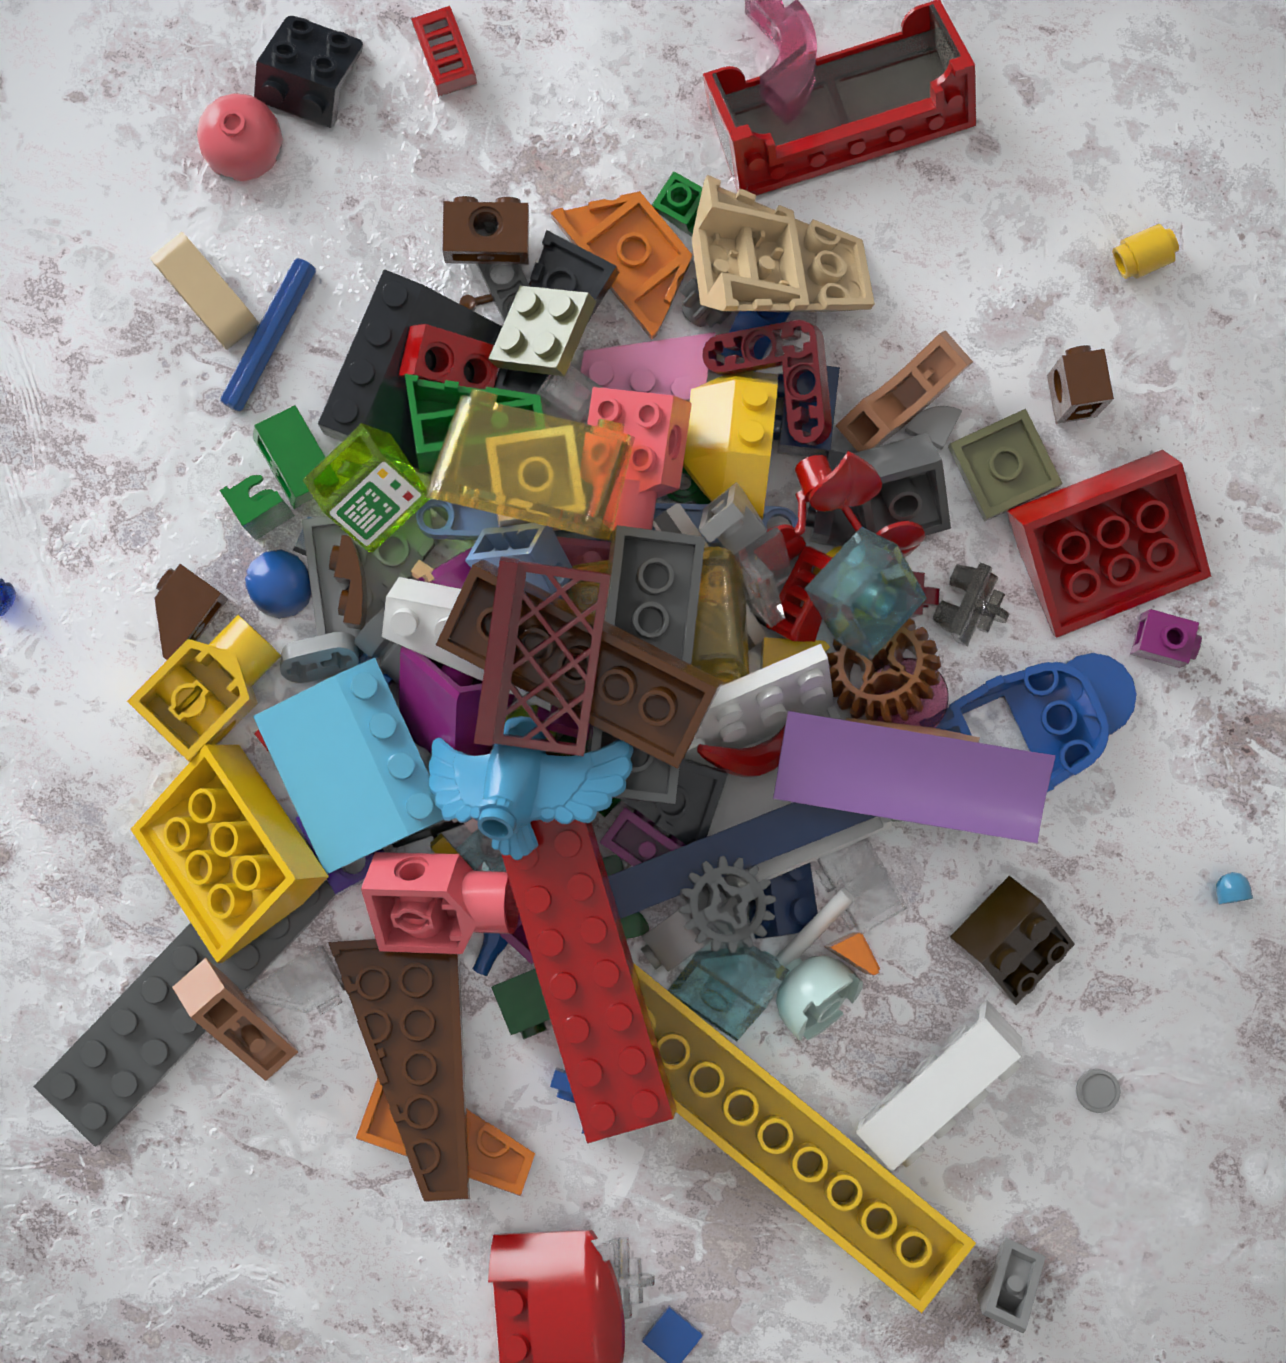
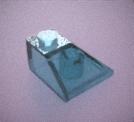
(729, 987)

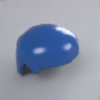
(278, 583)

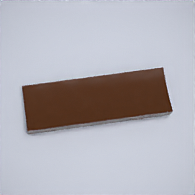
(638, 688)

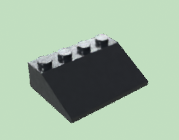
(369, 379)

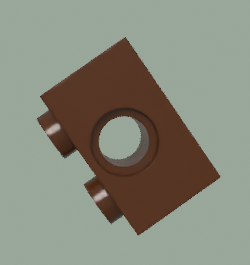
(466, 246)
(1080, 384)

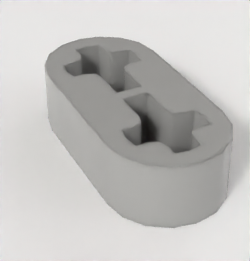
(318, 657)

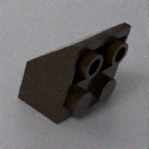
(1013, 939)

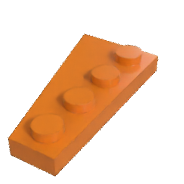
(491, 1153)

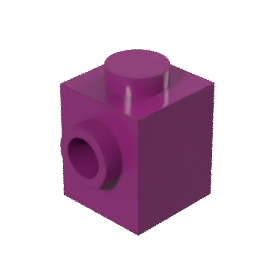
(1166, 639)

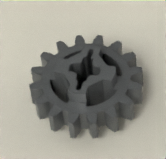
(738, 923)

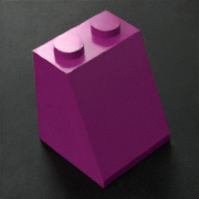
(439, 703)

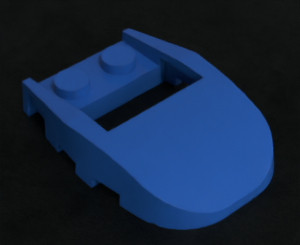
(1053, 711)

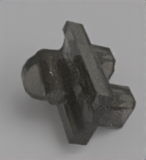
(977, 586)

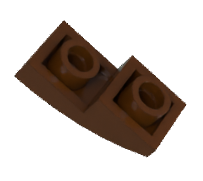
(349, 570)

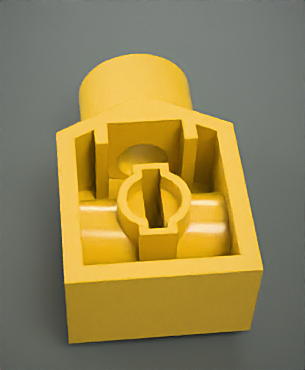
(205, 687)

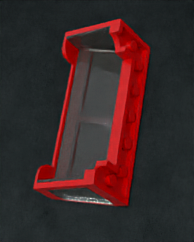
(860, 106)

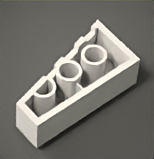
(416, 618)
(942, 1089)

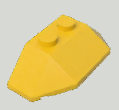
(732, 435)

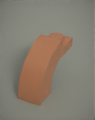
(905, 394)

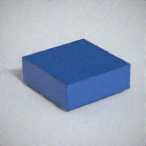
(672, 1336)

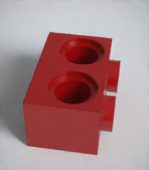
(451, 355)

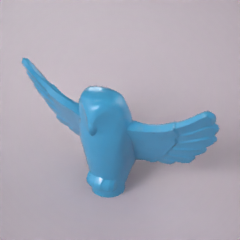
(525, 785)

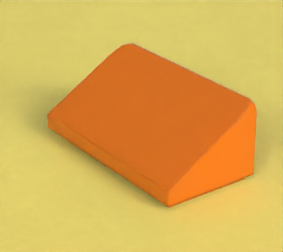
(855, 951)

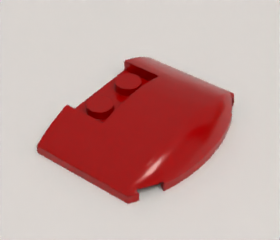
(555, 1299)

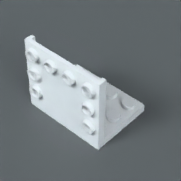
(753, 712)

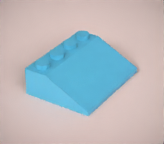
(349, 765)

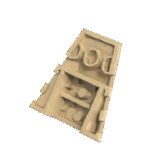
(771, 261)

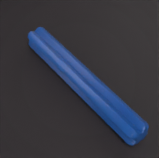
(268, 334)

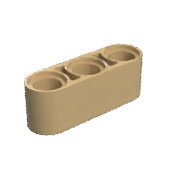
(204, 290)

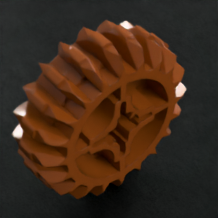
(908, 687)

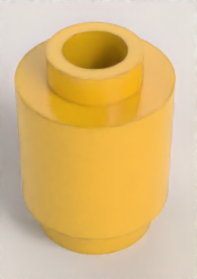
(1145, 251)

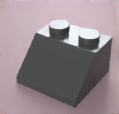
(910, 488)

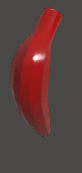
(745, 761)

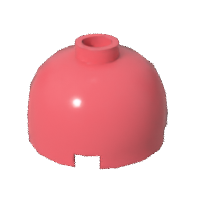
(239, 136)

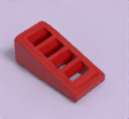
(454, 79)
(803, 622)

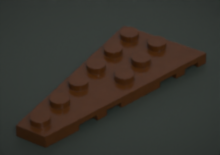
(414, 1036)

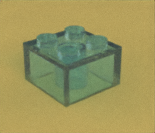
(866, 593)

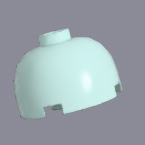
(814, 993)

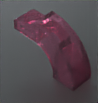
(792, 76)

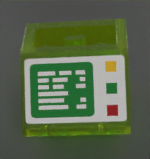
(367, 486)

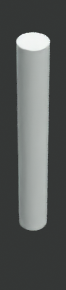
(816, 927)

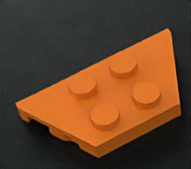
(640, 245)

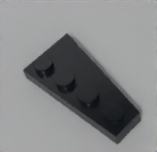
(561, 268)

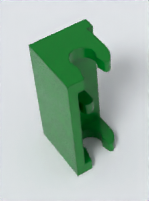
(289, 452)
(256, 513)

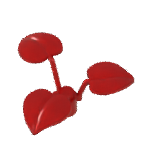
(847, 485)

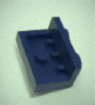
(793, 905)

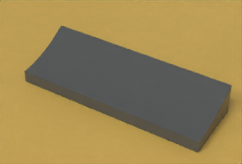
(656, 600)

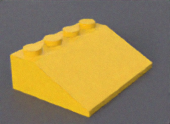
(227, 850)

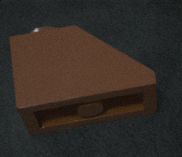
(184, 608)

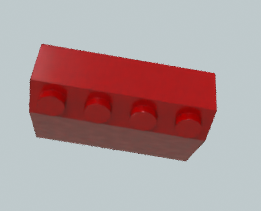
(1111, 542)

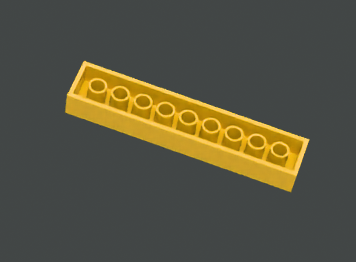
(802, 1155)

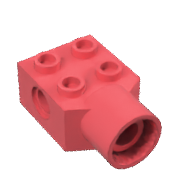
(658, 449)
(435, 902)

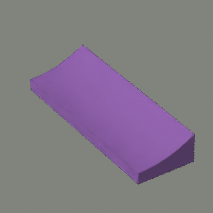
(913, 776)

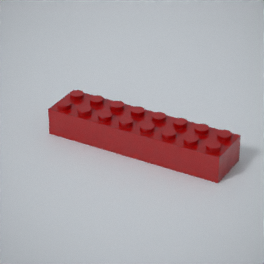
(589, 982)

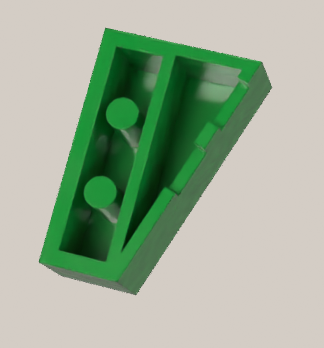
(434, 406)

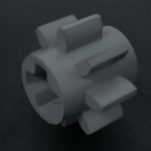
(697, 313)

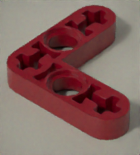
(794, 363)

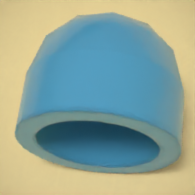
(1233, 888)

